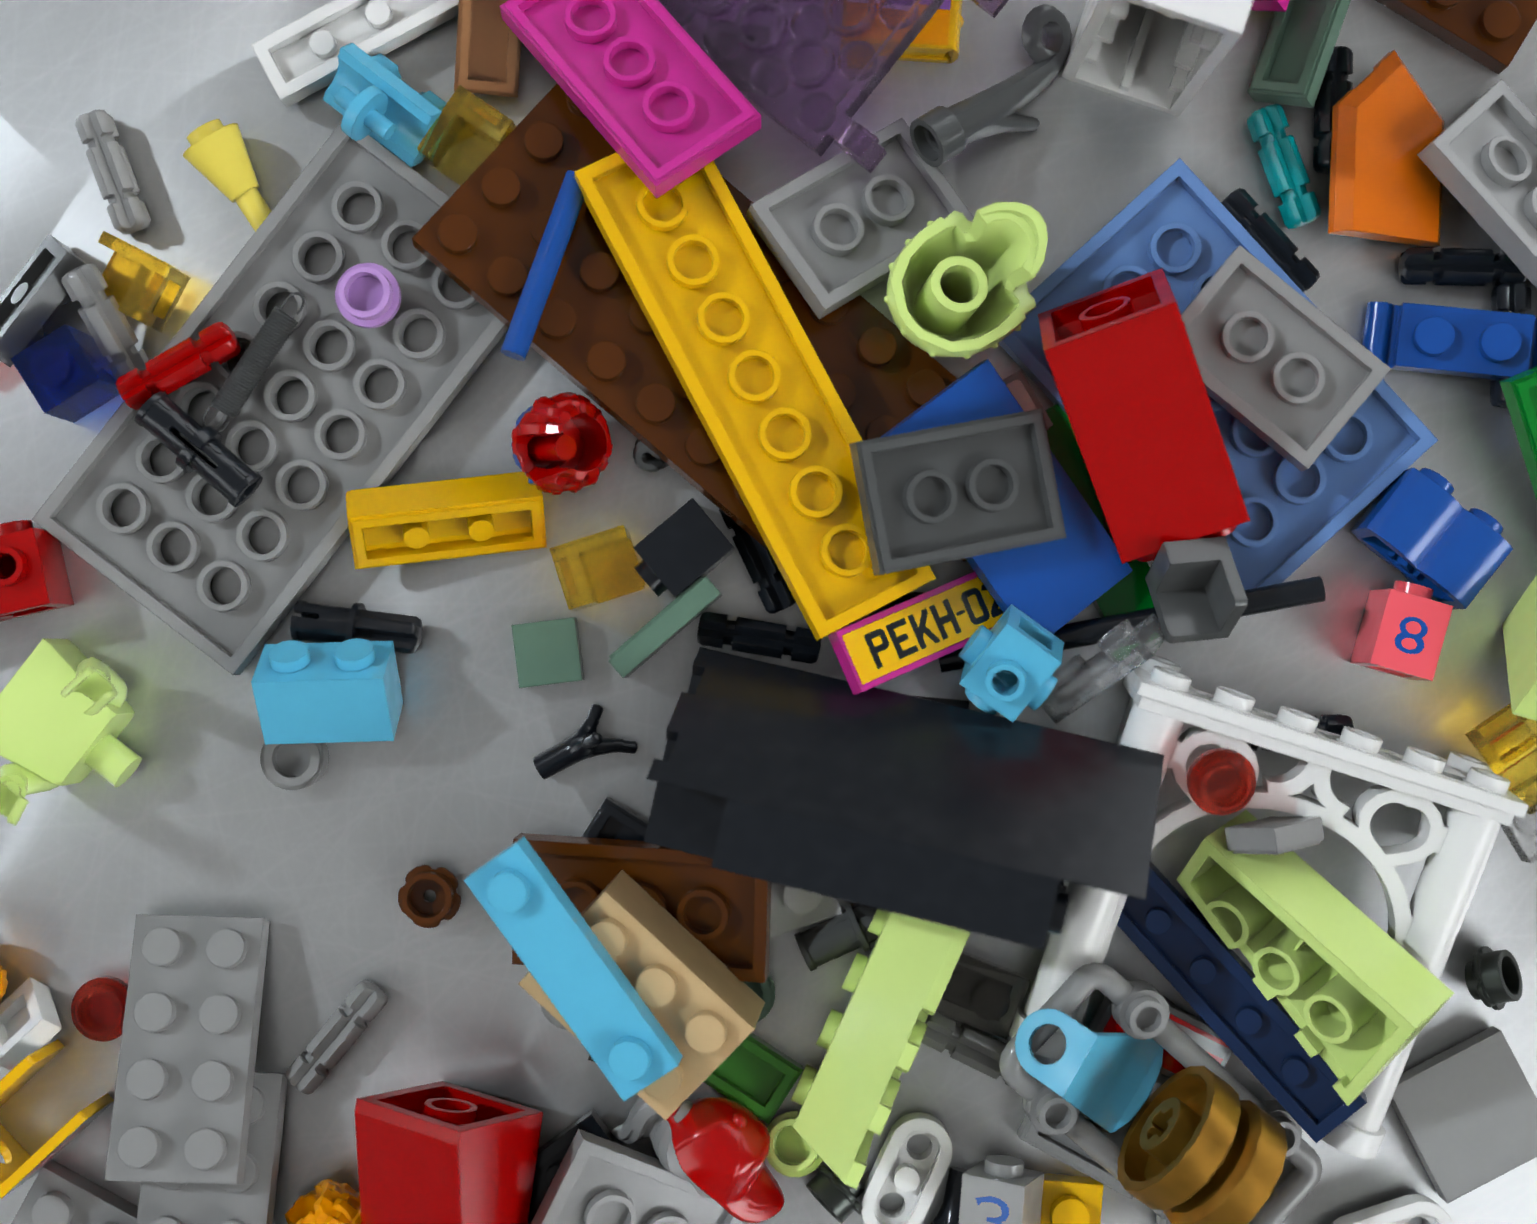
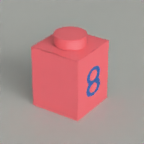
(1402, 631)

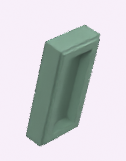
(1298, 52)
(664, 626)

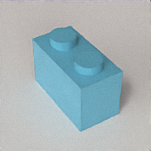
(328, 692)

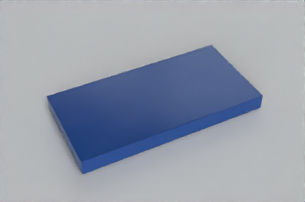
(1042, 579)

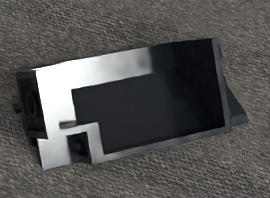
(899, 799)

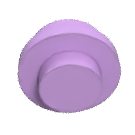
(368, 295)

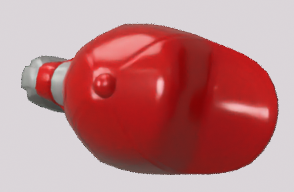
(715, 1149)

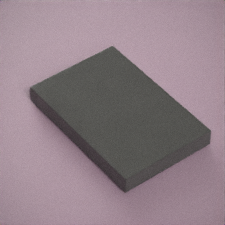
(957, 491)

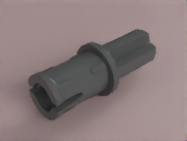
(837, 936)

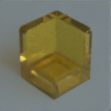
(464, 136)
(141, 283)
(597, 568)
(1510, 750)

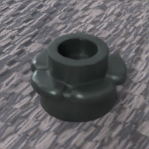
(1494, 977)
(834, 1194)

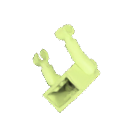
(61, 724)

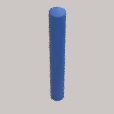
(543, 269)

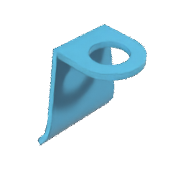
(1099, 1072)

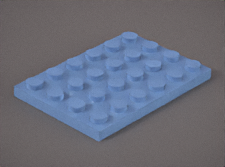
(1291, 511)

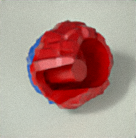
(561, 443)

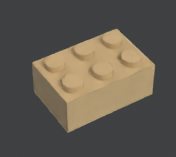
(679, 981)

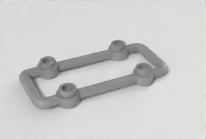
(1145, 1015)

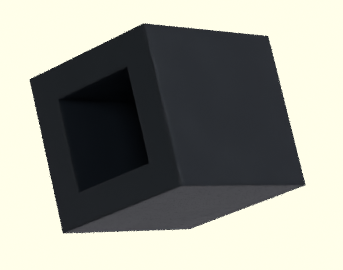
(681, 550)

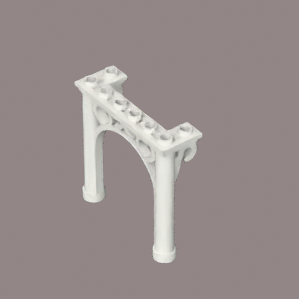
(1456, 832)

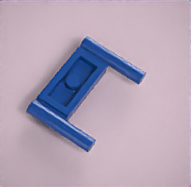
(1451, 340)

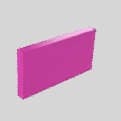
(637, 82)

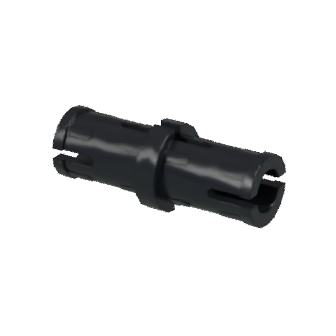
(167, 421)

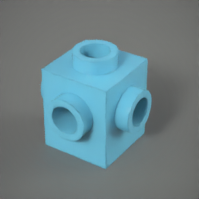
(1010, 665)

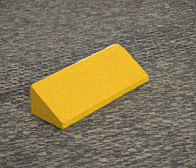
(445, 519)

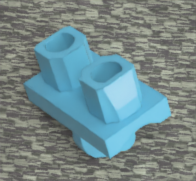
(380, 104)

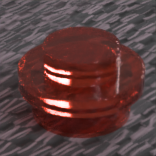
(1221, 781)
(100, 1008)

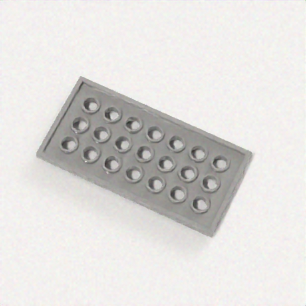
(387, 431)

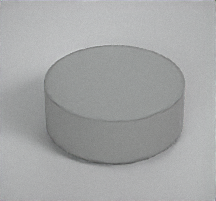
(294, 764)

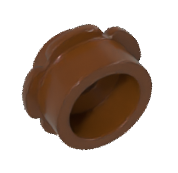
(412, 896)

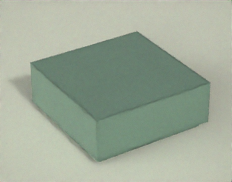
(547, 652)

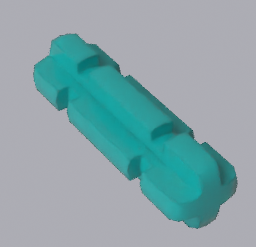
(1283, 166)

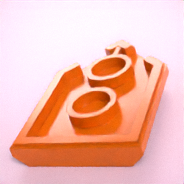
(1375, 173)

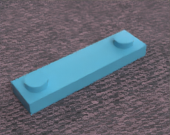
(574, 969)

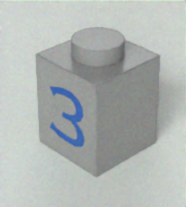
(1001, 1192)

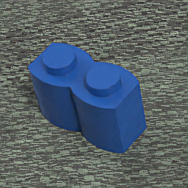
(1432, 537)

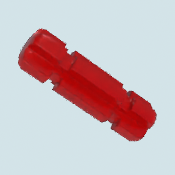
(179, 365)

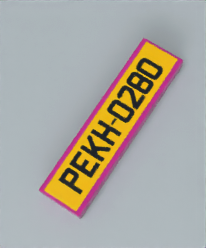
(913, 632)

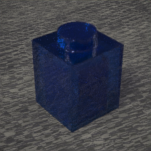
(67, 374)

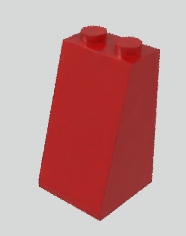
(1142, 416)
(445, 1156)

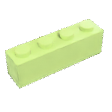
(1317, 954)
(874, 1038)

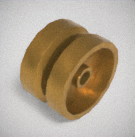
(1202, 1151)

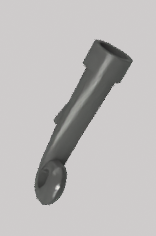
(947, 131)

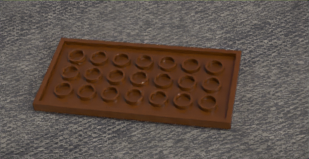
(597, 328)

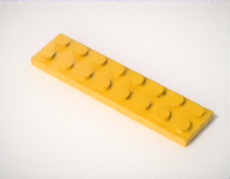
(749, 382)

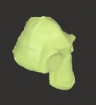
(965, 280)

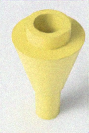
(224, 161)

